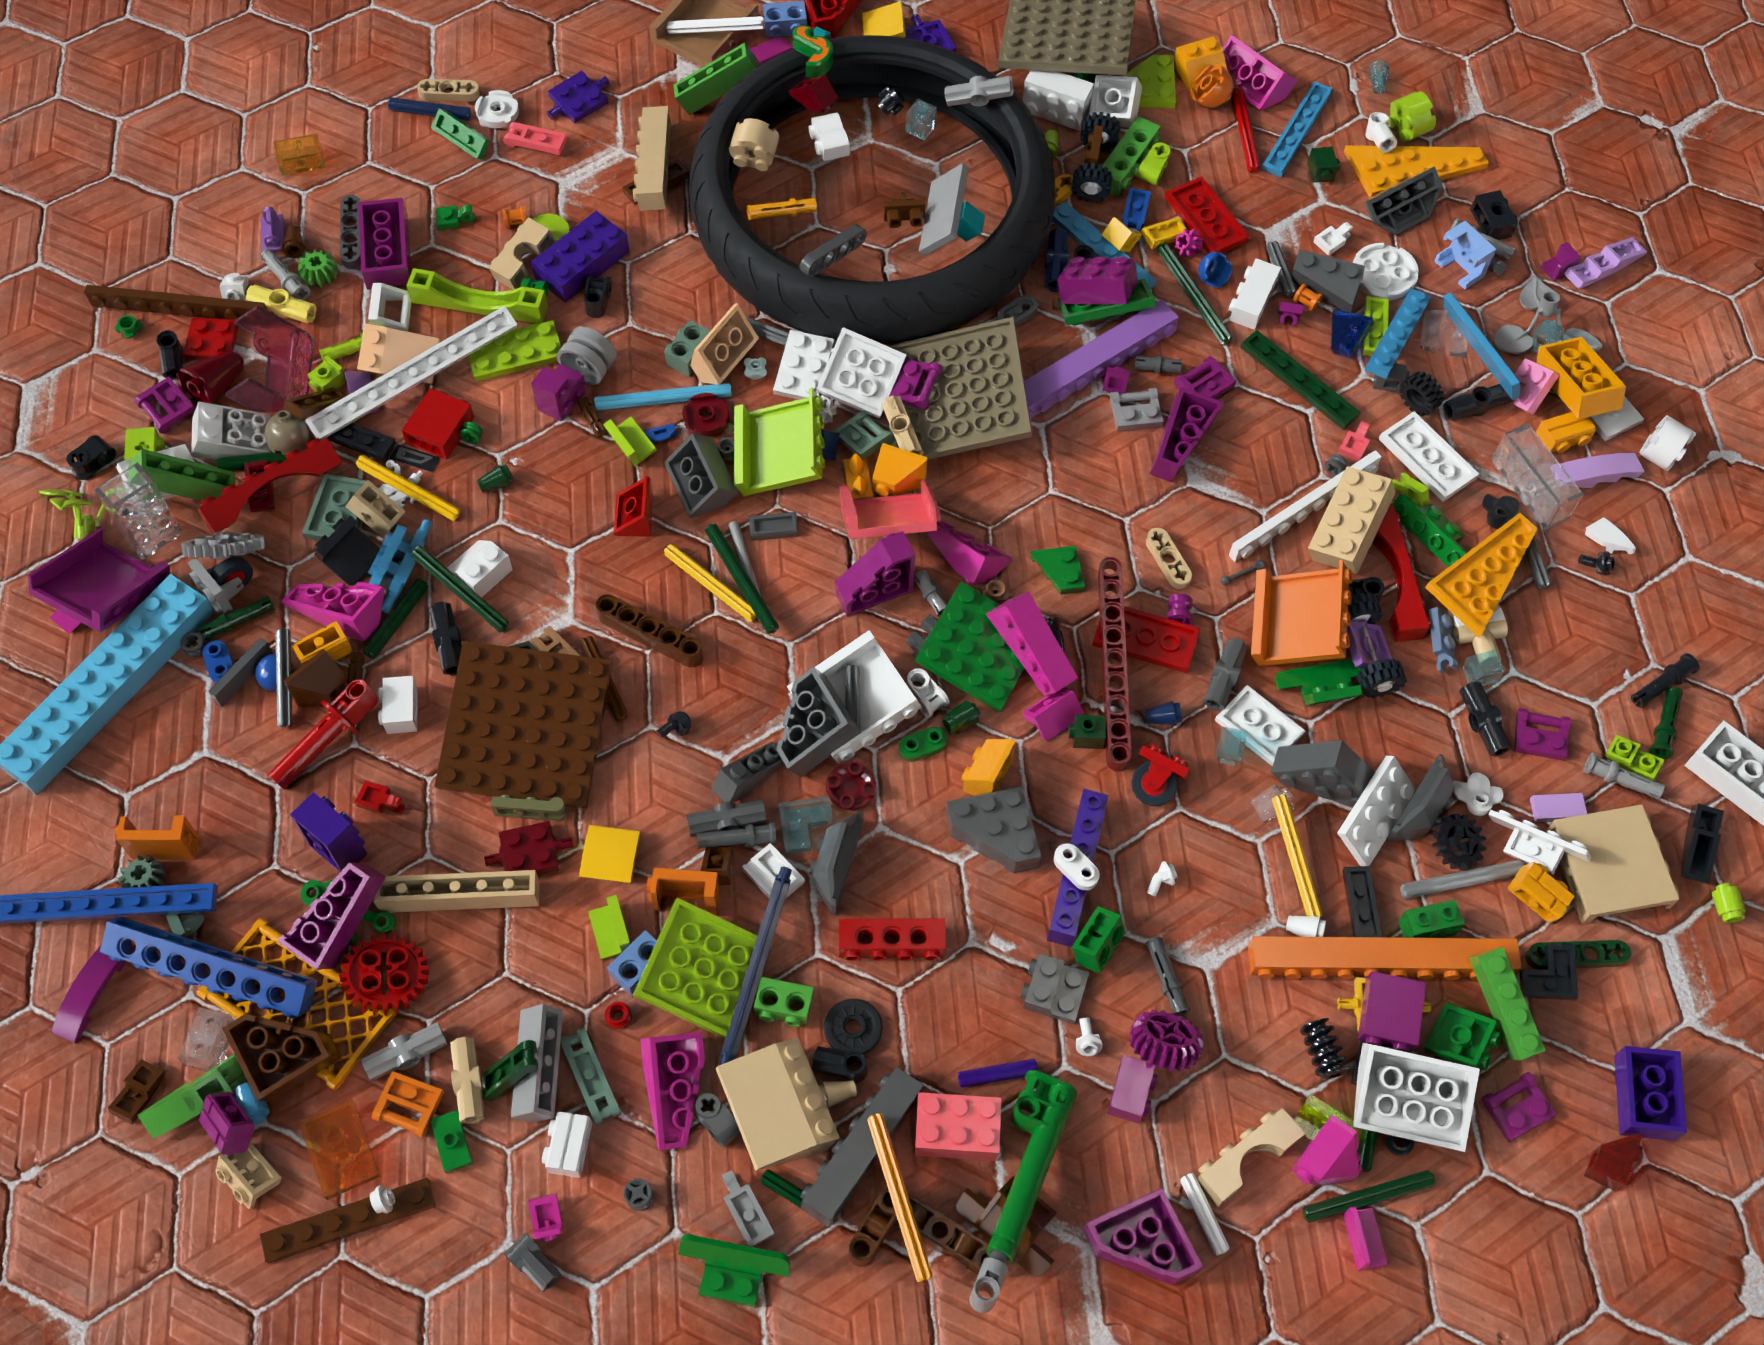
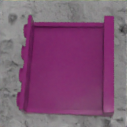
(95, 582)

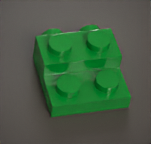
(1463, 1037)

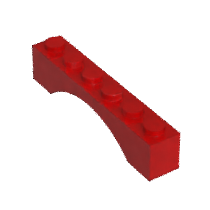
(225, 509)
(1409, 616)

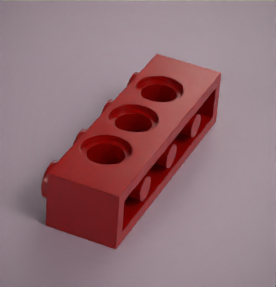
(903, 929)

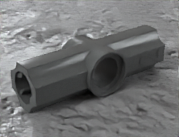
(1225, 674)
(727, 817)

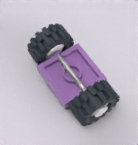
(1369, 649)

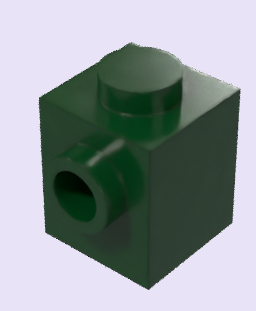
(1323, 164)
(1088, 731)

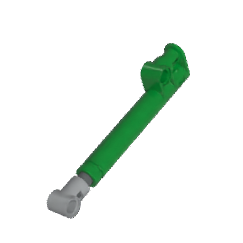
(1049, 1114)

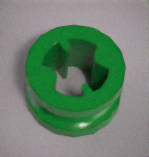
(471, 432)

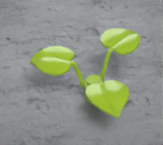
(83, 523)

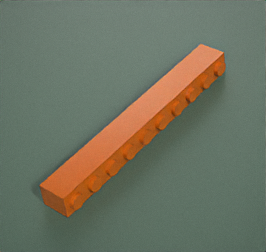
(1361, 955)

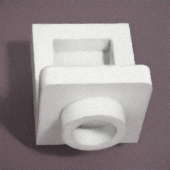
(234, 286)

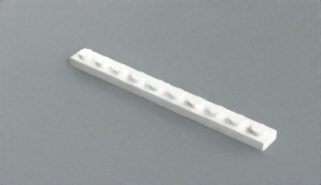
(411, 373)

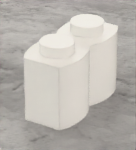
(829, 136)

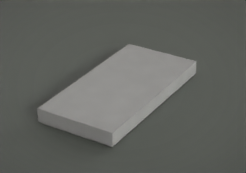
(943, 209)

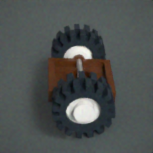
(1092, 180)

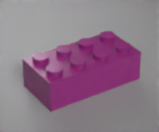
(384, 242)

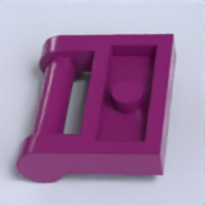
(910, 380)
(1212, 384)
(170, 399)
(1539, 741)
(1523, 1115)

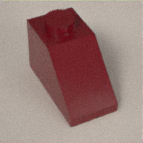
(815, 93)

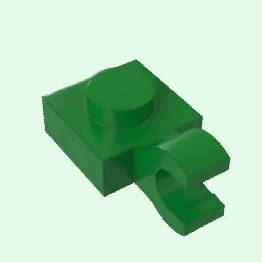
(451, 217)

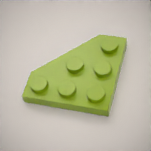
(1157, 81)

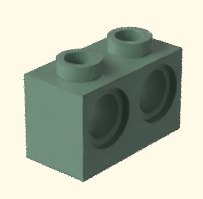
(684, 344)

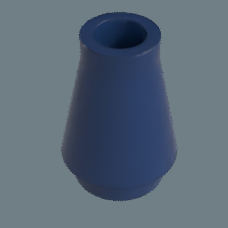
(1164, 714)

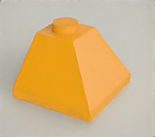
(898, 471)

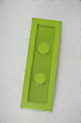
(1378, 310)

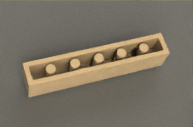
(653, 158)
(458, 891)

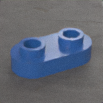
(217, 661)

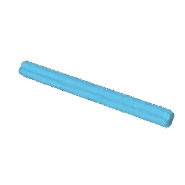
(659, 396)

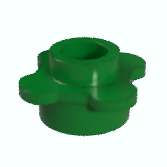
(128, 326)

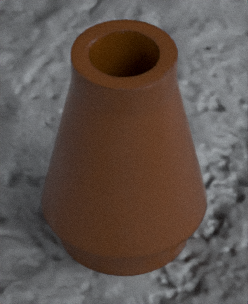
(293, 243)

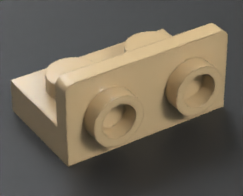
(247, 1175)

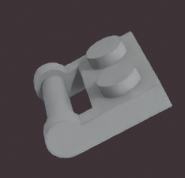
(1136, 416)

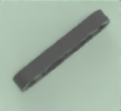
(349, 231)
(833, 250)

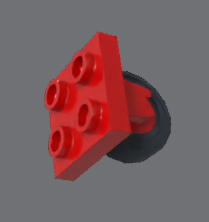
(1156, 779)

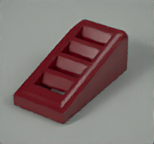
(269, 504)

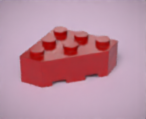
(829, 14)

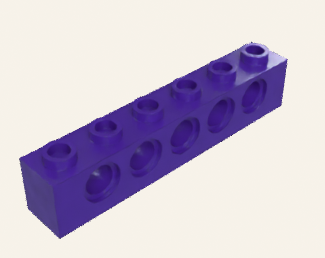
(1085, 838)

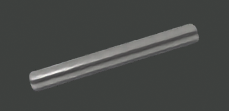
(1460, 879)

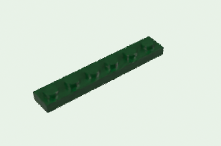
(1300, 379)

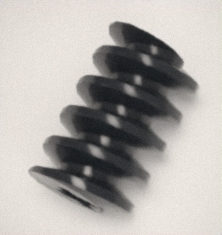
(1323, 1049)

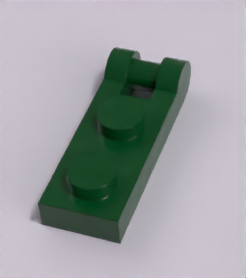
(509, 1070)

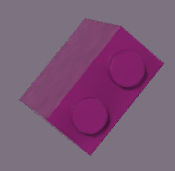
(1391, 1011)

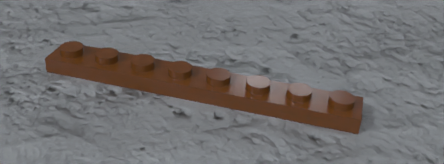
(168, 302)

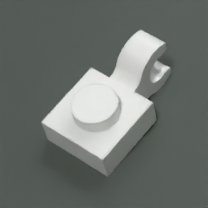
(1331, 239)

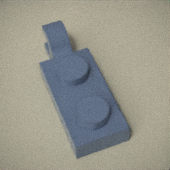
(1442, 639)

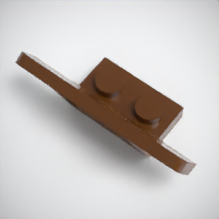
(985, 1218)

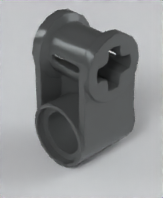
(719, 1123)

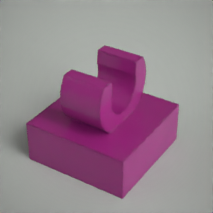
(1291, 310)
(1116, 380)

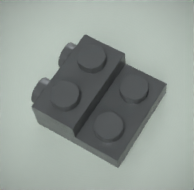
(1054, 988)

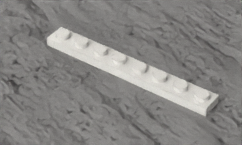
(1296, 512)

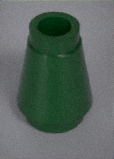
(496, 478)

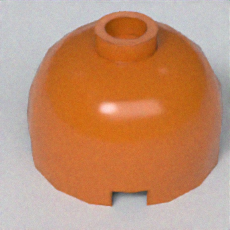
(1213, 86)

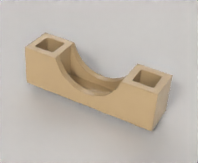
(1275, 1136)

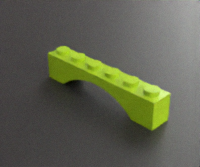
(434, 290)

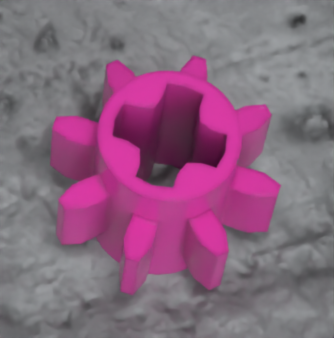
(1189, 243)

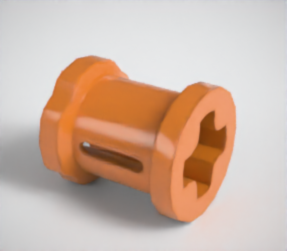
(514, 216)
(1301, 295)

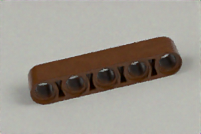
(643, 621)

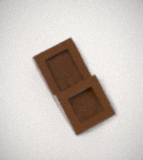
(138, 1091)

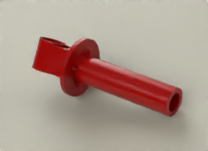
(341, 715)

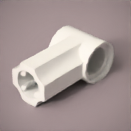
(1380, 133)

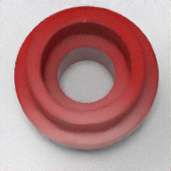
(614, 1008)

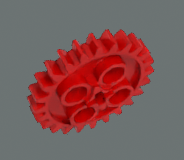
(358, 976)

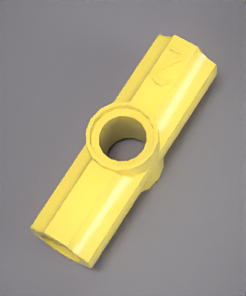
(282, 304)

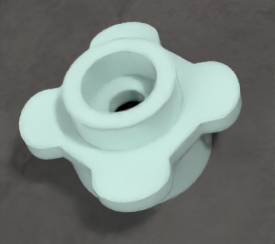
(755, 373)

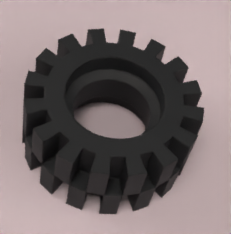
(1421, 393)

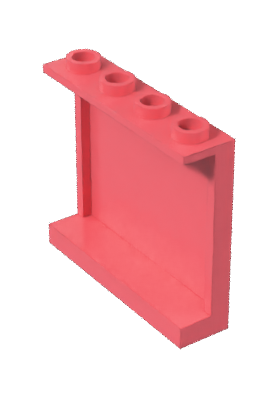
(889, 513)

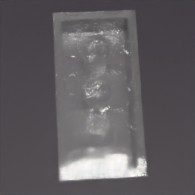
(1536, 476)
(139, 511)

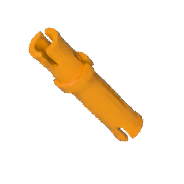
(789, 207)

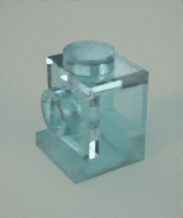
(1546, 332)

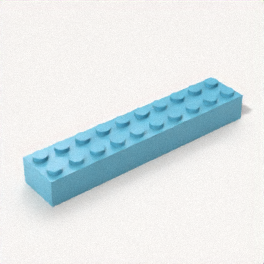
(102, 684)

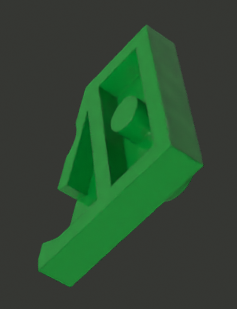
(1061, 567)

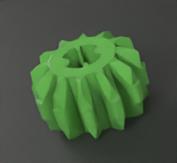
(318, 268)

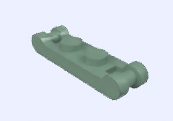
(590, 1076)

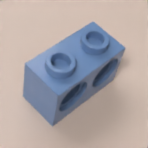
(783, 18)
(630, 960)

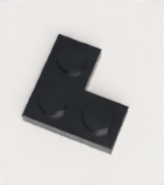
(1558, 979)

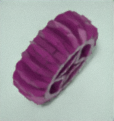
(1166, 1040)

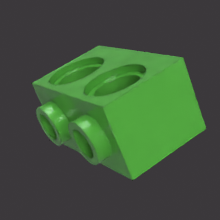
(786, 994)

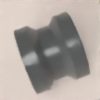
(634, 1190)

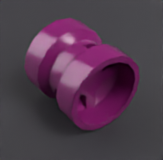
(1180, 608)

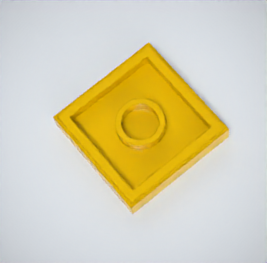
(885, 21)

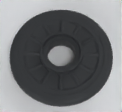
(857, 1011)

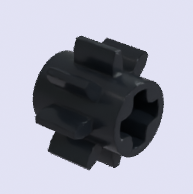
(890, 101)

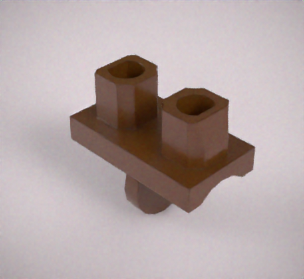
(904, 209)

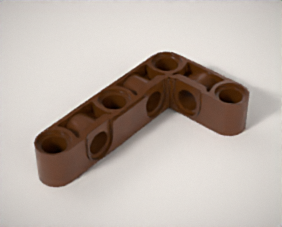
(879, 1219)

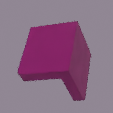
(1558, 265)

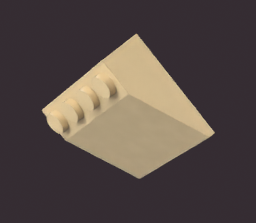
(777, 1104)

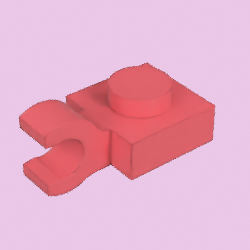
(1355, 443)

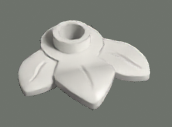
(1478, 794)

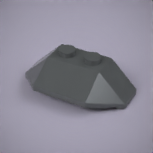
(1405, 202)
(1426, 804)
(835, 859)

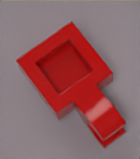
(376, 796)

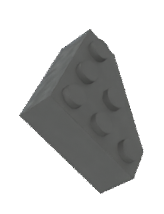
(814, 723)
(1323, 770)
(996, 828)

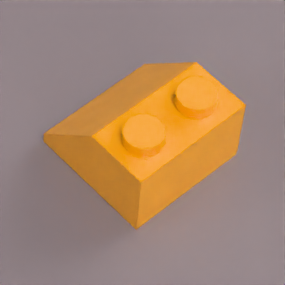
(1195, 57)
(989, 766)

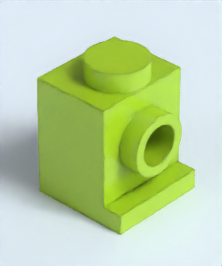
(326, 376)

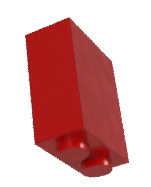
(437, 423)

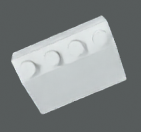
(1414, 1096)

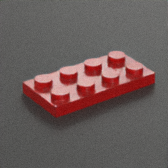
(1206, 213)
(1155, 639)

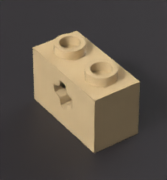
(375, 508)

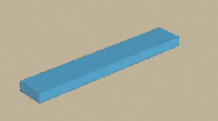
(1297, 129)
(1482, 346)

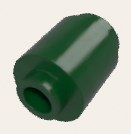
(961, 717)

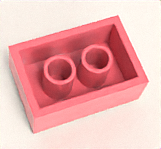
(958, 1126)

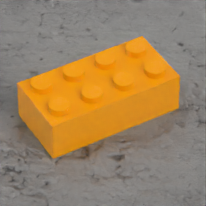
(1583, 379)

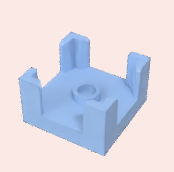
(1469, 251)

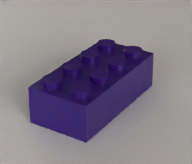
(581, 252)

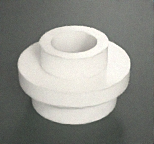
(382, 1199)

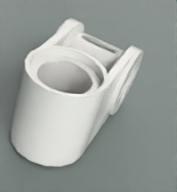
(929, 694)

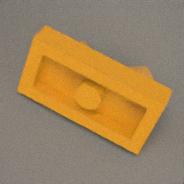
(857, 477)

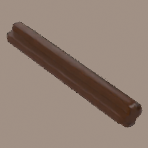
(613, 697)

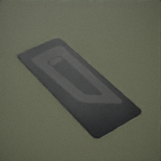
(414, 458)

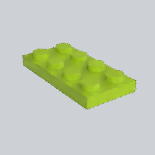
(517, 351)

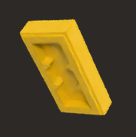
(1163, 232)

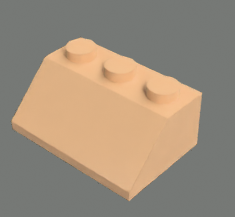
(723, 347)

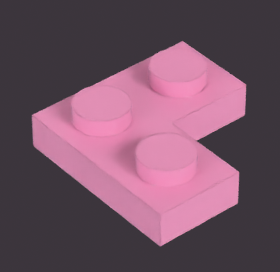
(1537, 384)

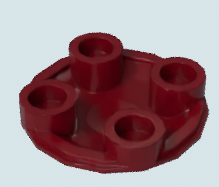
(851, 786)

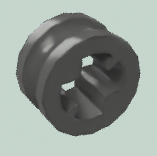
(1336, 464)
(190, 650)

